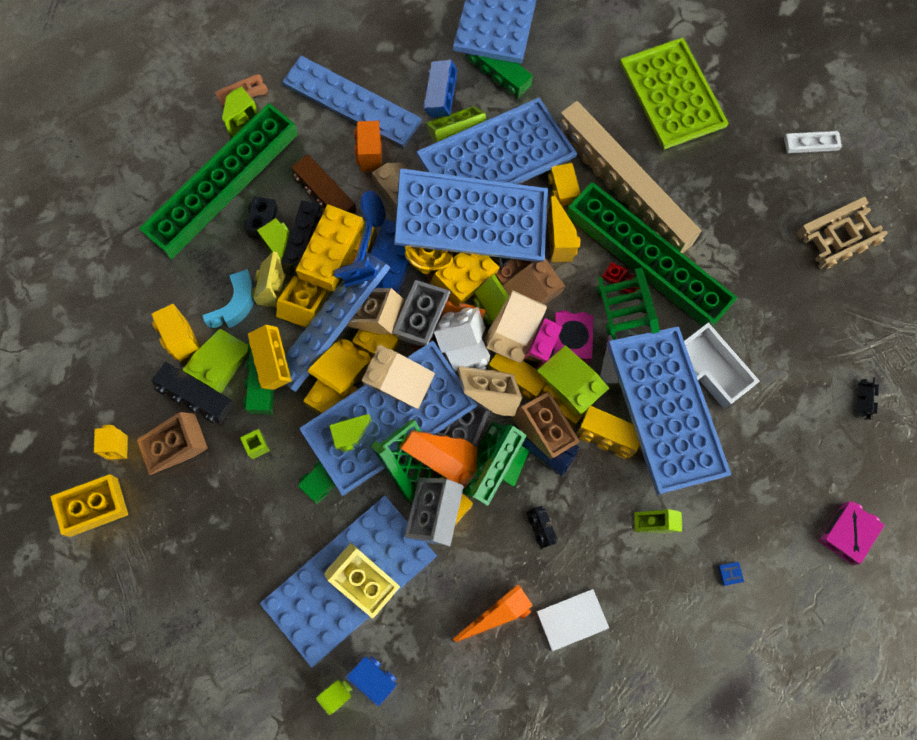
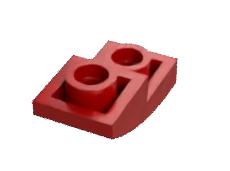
(617, 274)

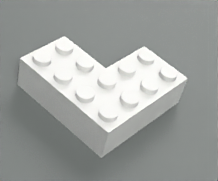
(719, 366)

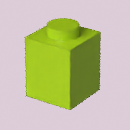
(255, 444)

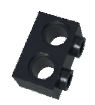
(260, 218)

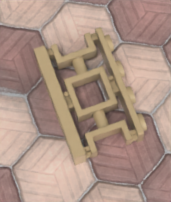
(834, 221)

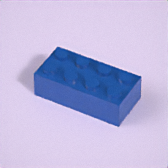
(392, 255)

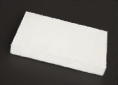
(572, 620)

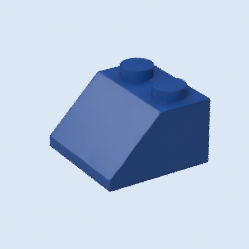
(372, 680)

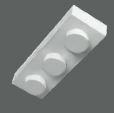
(812, 142)

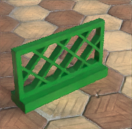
(499, 460)
(392, 466)

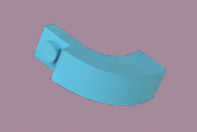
(239, 305)

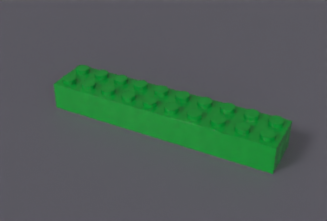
(219, 181)
(642, 247)

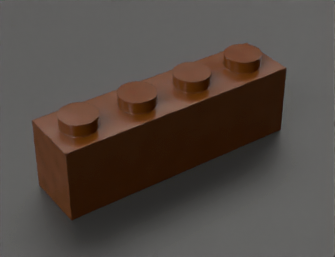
(320, 185)

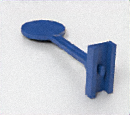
(361, 269)

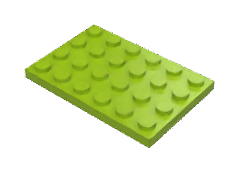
(673, 93)

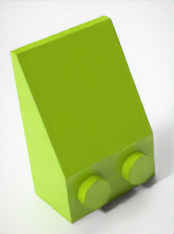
(217, 360)
(572, 380)

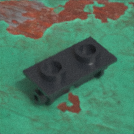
(867, 406)
(544, 535)

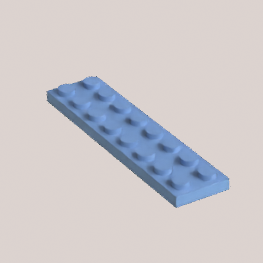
(351, 100)
(329, 323)

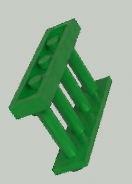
(646, 306)

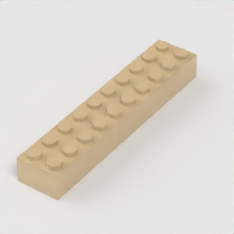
(627, 178)

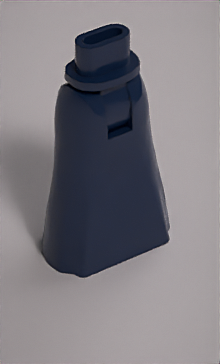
(559, 463)

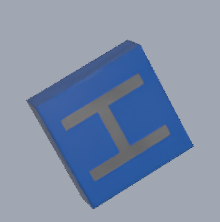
(730, 573)

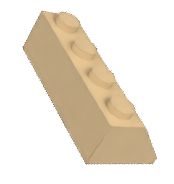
(386, 181)

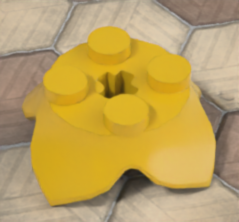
(427, 259)

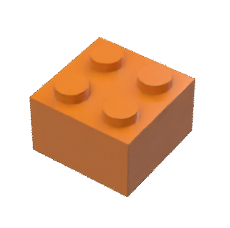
(368, 145)

